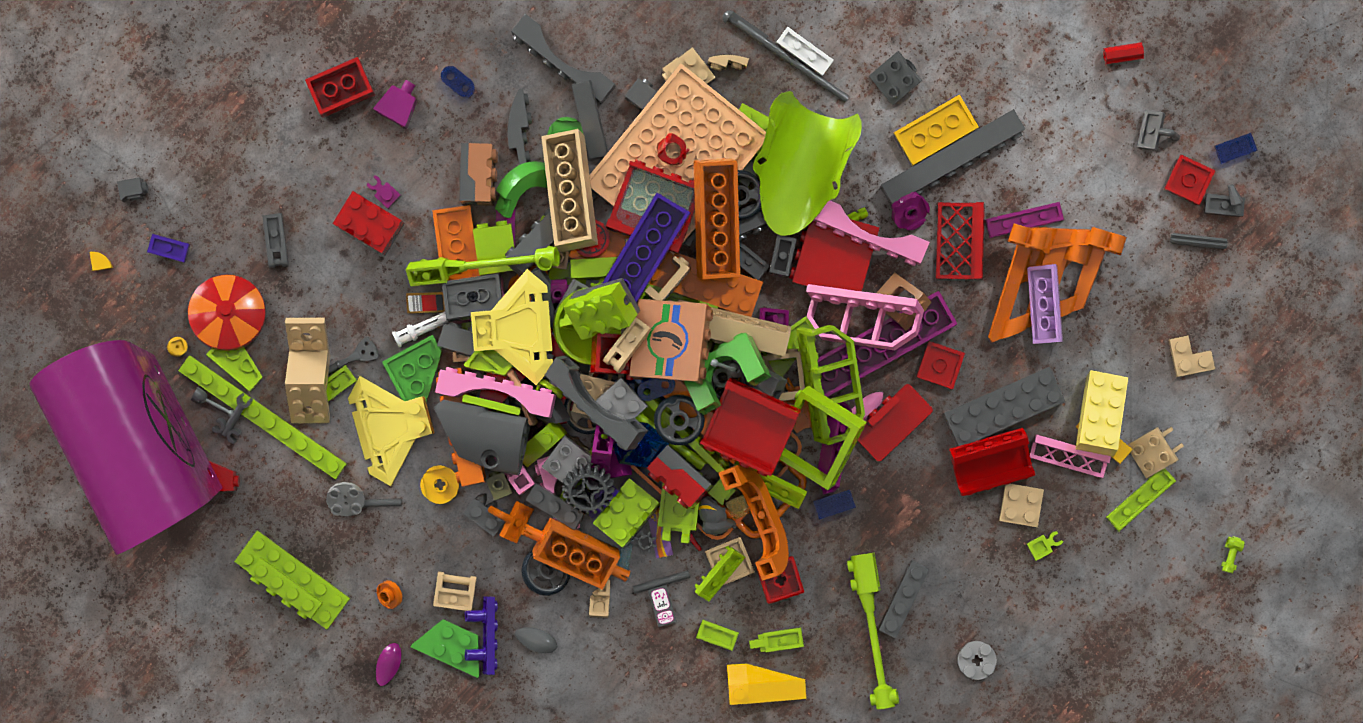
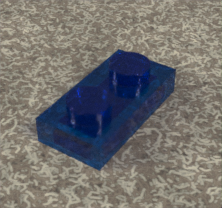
(834, 504)

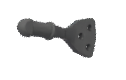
(357, 355)

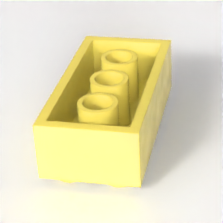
(1101, 413)

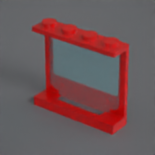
(637, 193)

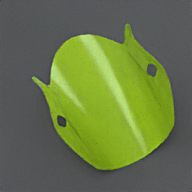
(801, 163)

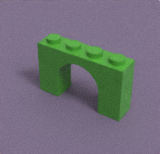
(741, 350)

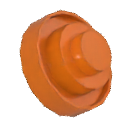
(389, 594)

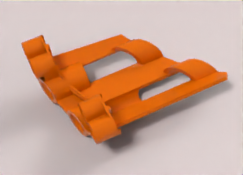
(1045, 247)

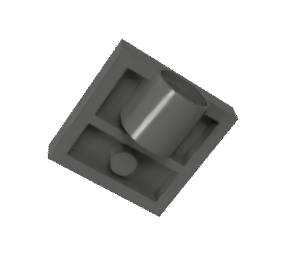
(896, 77)

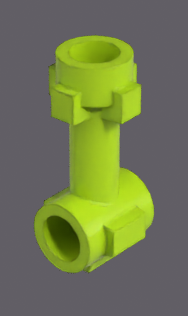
(1234, 544)

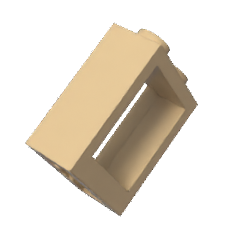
(790, 353)

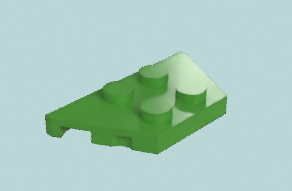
(448, 644)

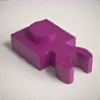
(385, 193)

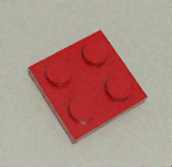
(1189, 179)
(940, 365)

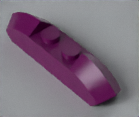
(829, 452)

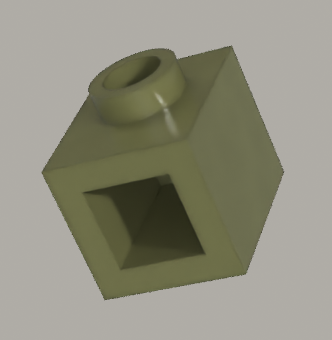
(499, 485)

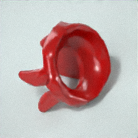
(672, 138)

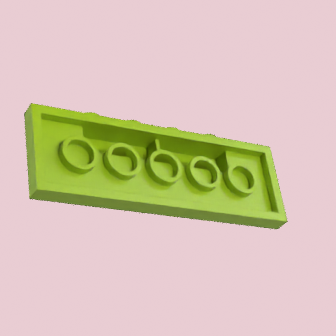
(291, 580)

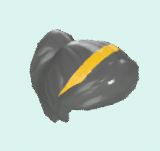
(714, 517)

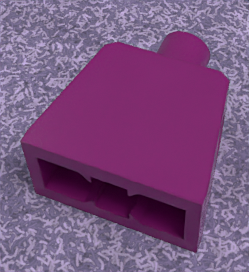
(398, 104)
(601, 448)

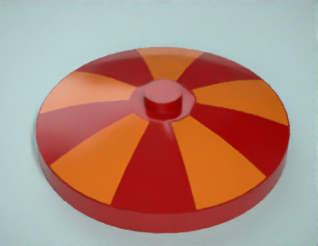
(226, 312)

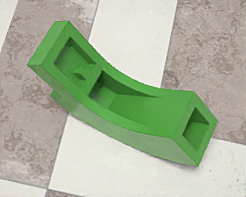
(517, 182)

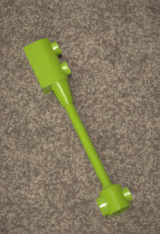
(440, 269)
(866, 583)

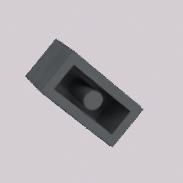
(782, 256)

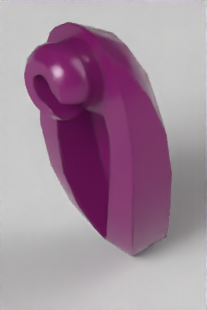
(388, 664)

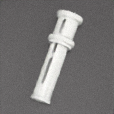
(412, 332)

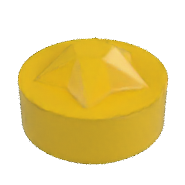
(177, 346)

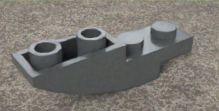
(519, 121)

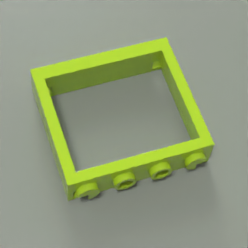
(842, 415)

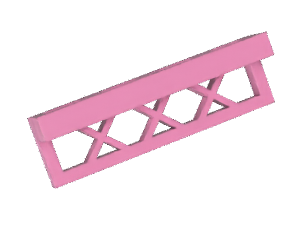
(1068, 448)

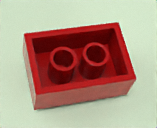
(340, 87)

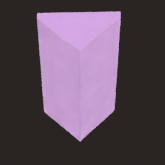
(1045, 304)

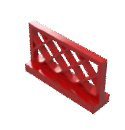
(976, 245)

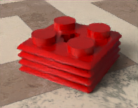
(791, 586)

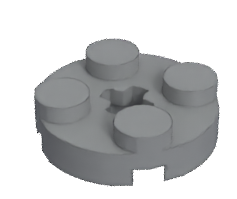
(968, 653)

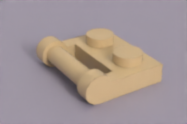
(452, 597)

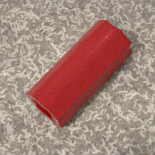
(1123, 53)

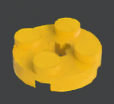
(430, 479)

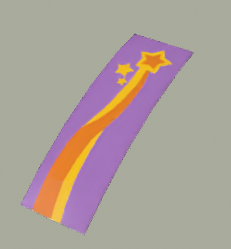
(663, 547)

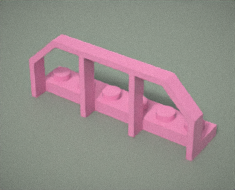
(871, 301)

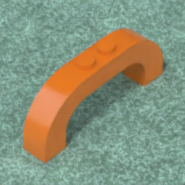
(765, 516)

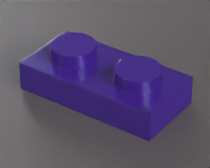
(168, 248)

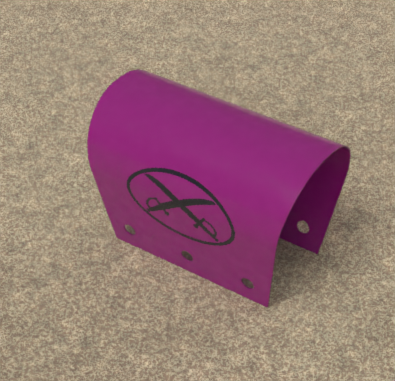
(125, 440)

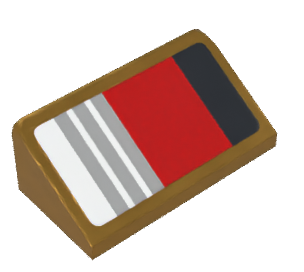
(425, 302)

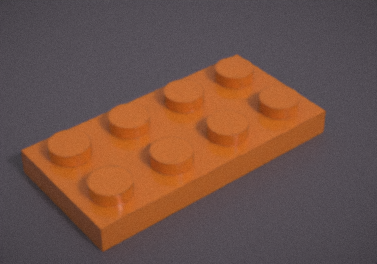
(456, 237)

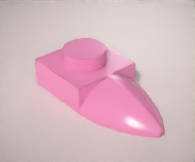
(870, 403)

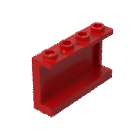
(992, 462)

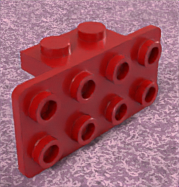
(893, 421)

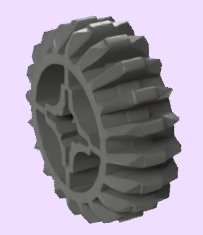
(573, 494)

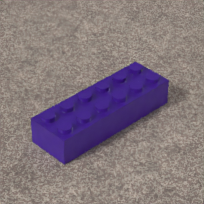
(648, 244)

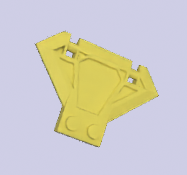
(518, 327)
(387, 427)

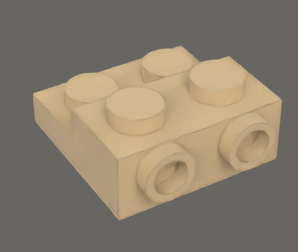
(693, 62)

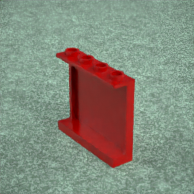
(832, 259)
(750, 427)

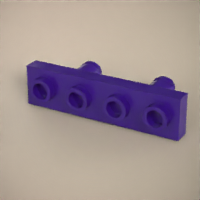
(490, 625)

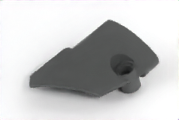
(485, 434)

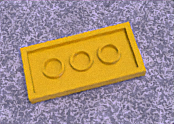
(936, 130)

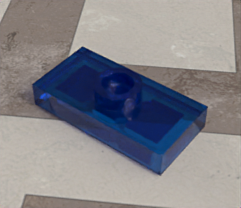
(1235, 148)

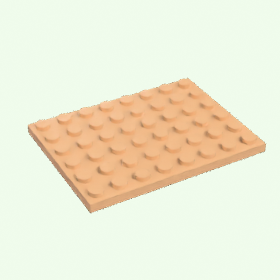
(696, 115)

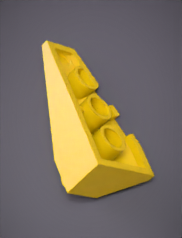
(758, 685)

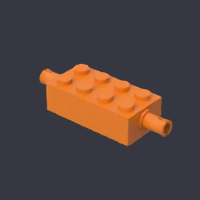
(575, 553)

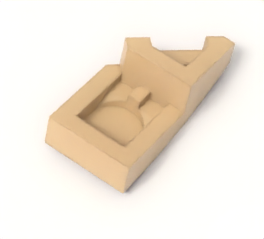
(600, 602)

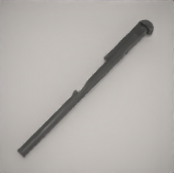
(761, 37)

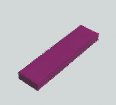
(1031, 217)

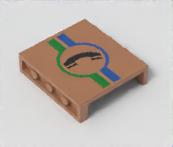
(675, 344)

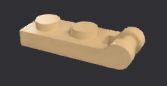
(627, 344)

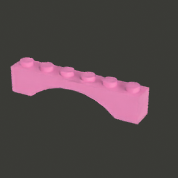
(908, 247)
(456, 384)

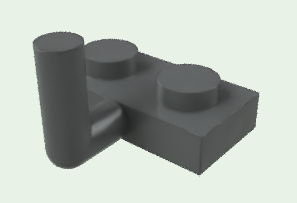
(1152, 130)

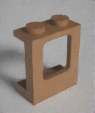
(894, 287)

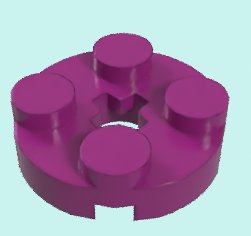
(903, 205)

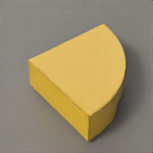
(99, 261)

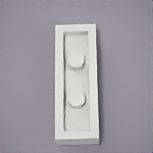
(804, 51)

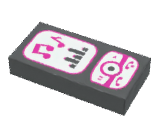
(662, 605)

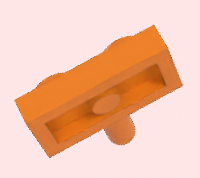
(514, 521)

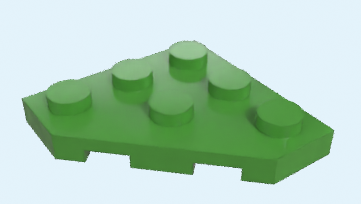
(414, 369)

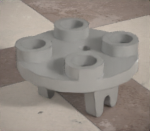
(336, 499)

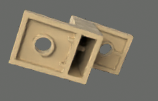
(307, 370)

